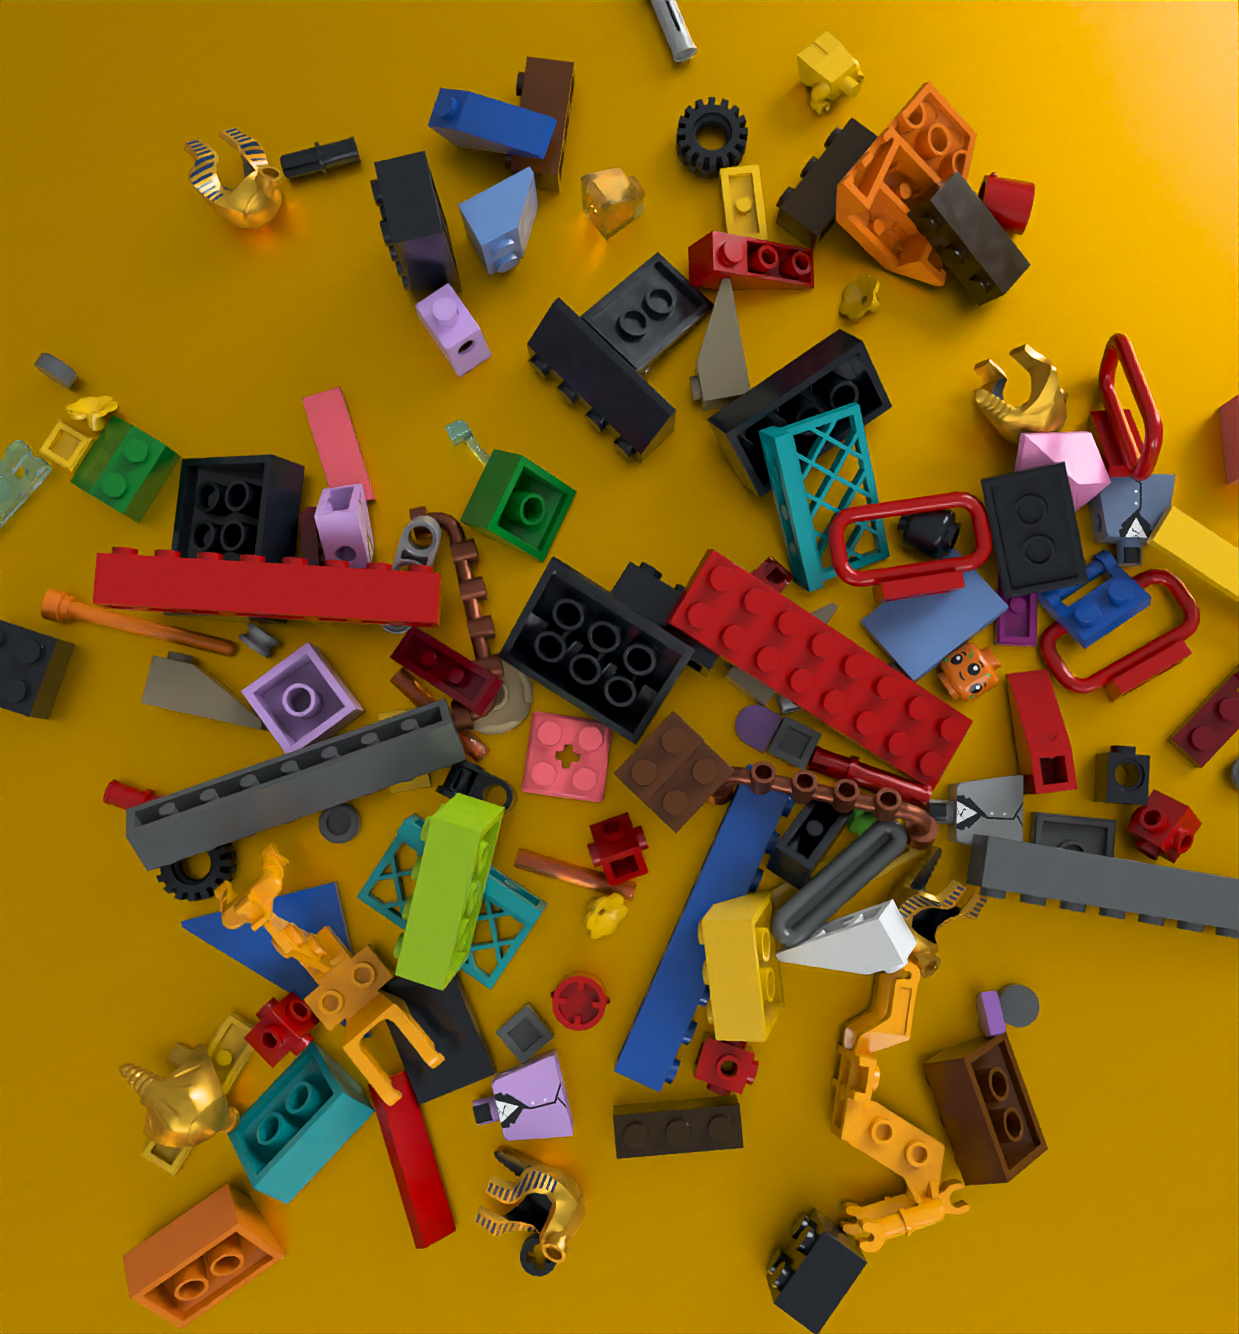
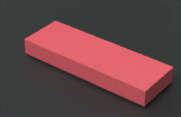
(337, 441)

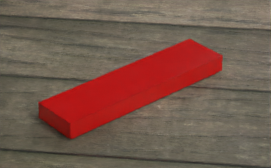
(414, 1164)

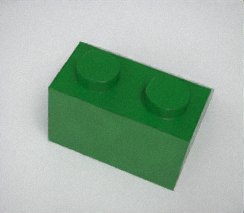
(126, 468)
(518, 504)

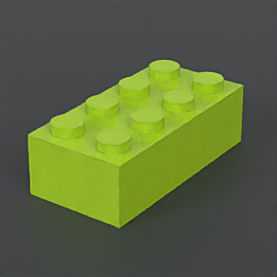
(447, 890)

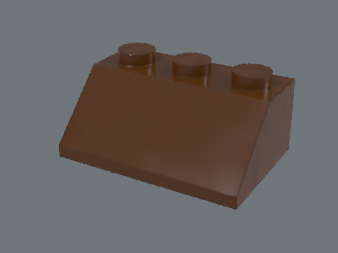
(985, 1109)

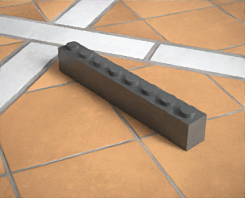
(294, 785)
(1104, 882)

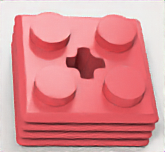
(545, 773)

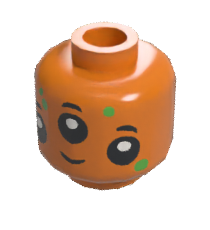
(969, 672)

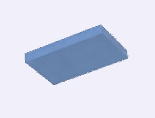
(929, 628)

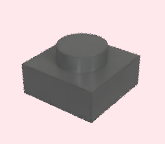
(793, 743)
(525, 1033)

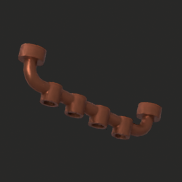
(472, 592)
(844, 796)

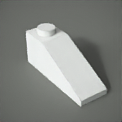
(857, 942)

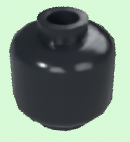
(930, 532)

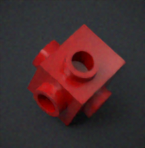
(1163, 827)
(615, 841)
(290, 1024)
(725, 1079)

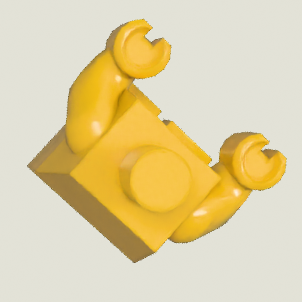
(829, 71)

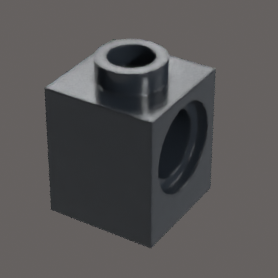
(1137, 786)

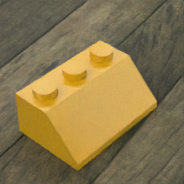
(742, 967)

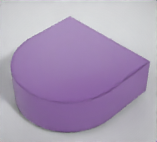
(756, 726)
(990, 1014)

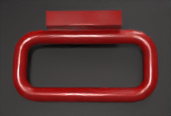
(1114, 427)
(916, 578)
(1141, 664)

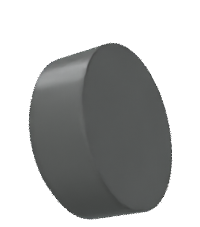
(56, 370)
(340, 823)
(1018, 1005)

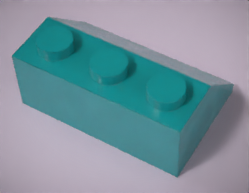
(299, 1124)

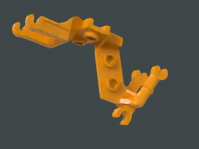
(347, 983)
(880, 1131)

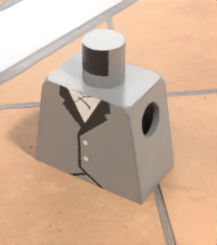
(981, 808)

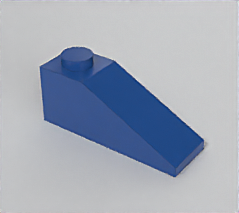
(490, 124)

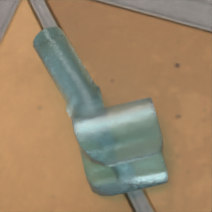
(459, 433)

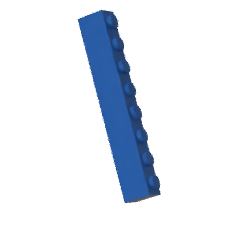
(678, 982)

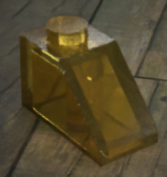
(611, 200)

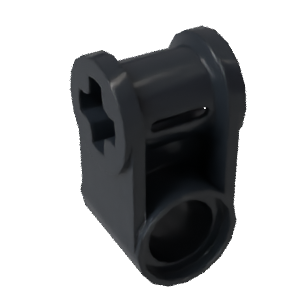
(475, 782)

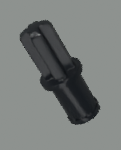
(320, 158)

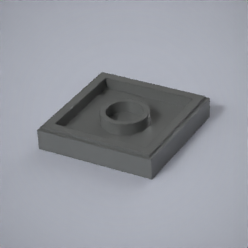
(1073, 833)

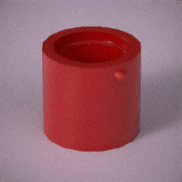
(1008, 201)
(579, 1000)

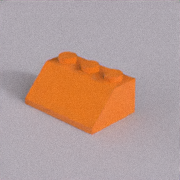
(201, 1257)

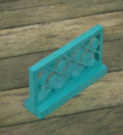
(791, 497)
(499, 890)

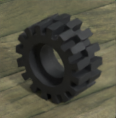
(714, 116)
(201, 889)

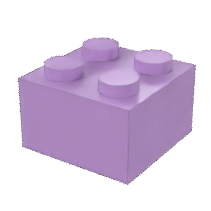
(303, 699)

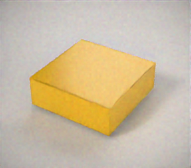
(67, 446)

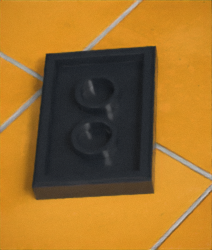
(647, 312)
(1035, 530)
(454, 1031)

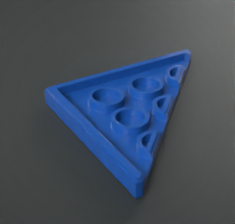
(307, 908)

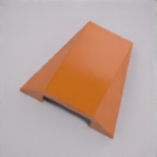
(894, 173)

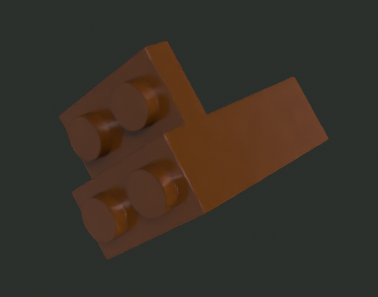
(674, 772)

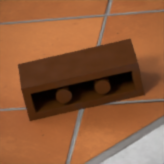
(549, 90)

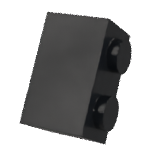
(807, 842)

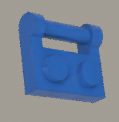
(1102, 607)

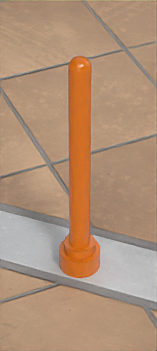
(60, 606)

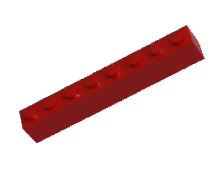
(268, 589)

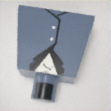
(1129, 512)

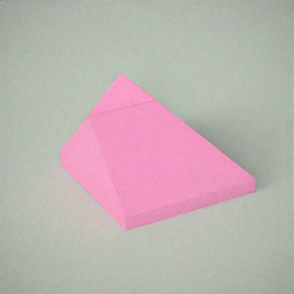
(1077, 449)

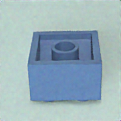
(501, 221)

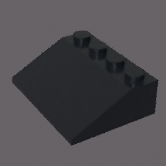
(238, 510)
(596, 650)

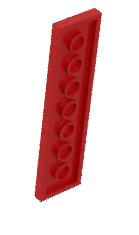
(818, 669)

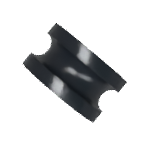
(529, 1262)

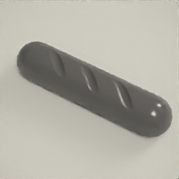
(838, 882)

